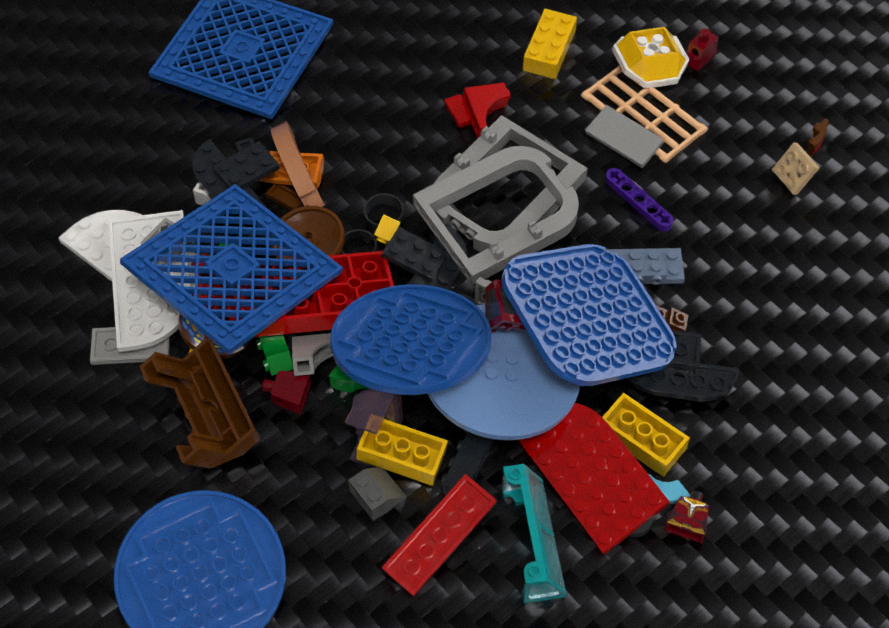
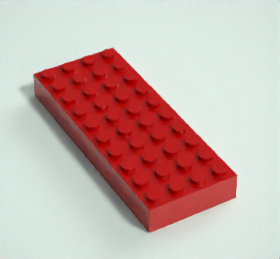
(360, 276)

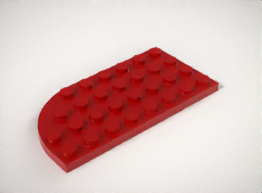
(596, 476)

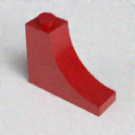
(482, 101)

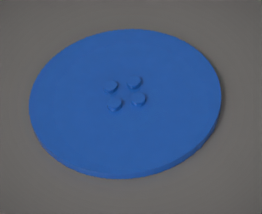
(410, 339)
(200, 565)

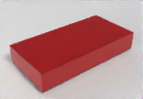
(457, 110)

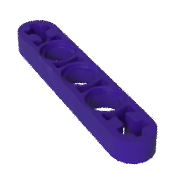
(641, 207)

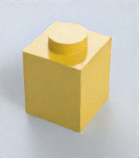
(386, 229)

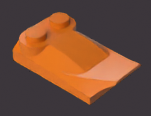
(313, 163)

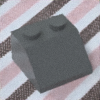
(375, 491)

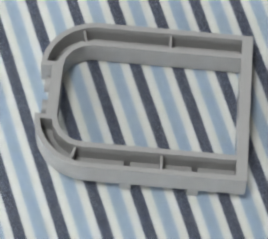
(482, 174)
(543, 206)

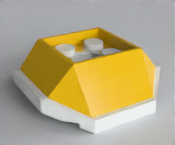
(651, 57)

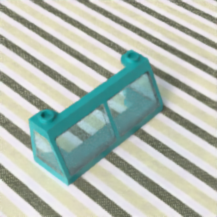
(544, 575)

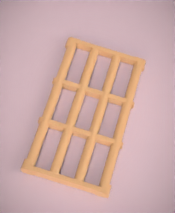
(651, 126)

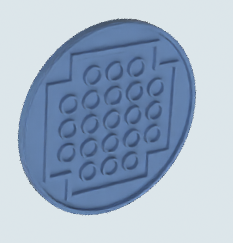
(510, 393)

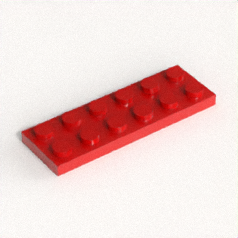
(439, 535)

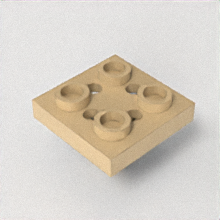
(805, 168)

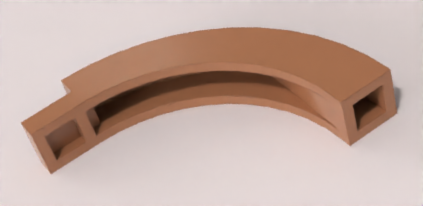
(295, 166)

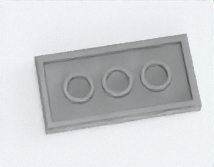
(624, 136)
(105, 349)

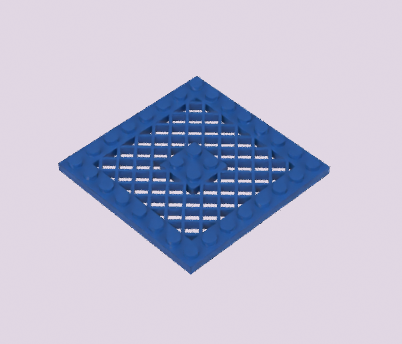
(243, 50)
(231, 267)

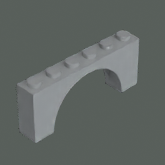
(310, 352)

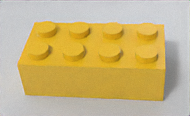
(549, 43)
(646, 434)
(403, 451)

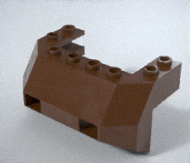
(210, 404)

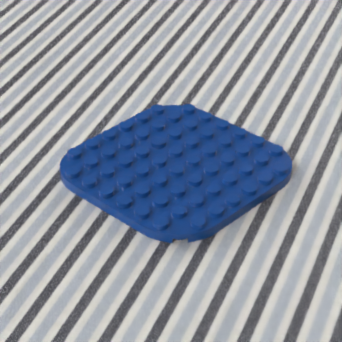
(588, 314)

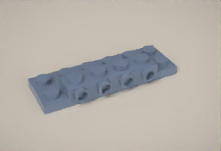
(654, 265)

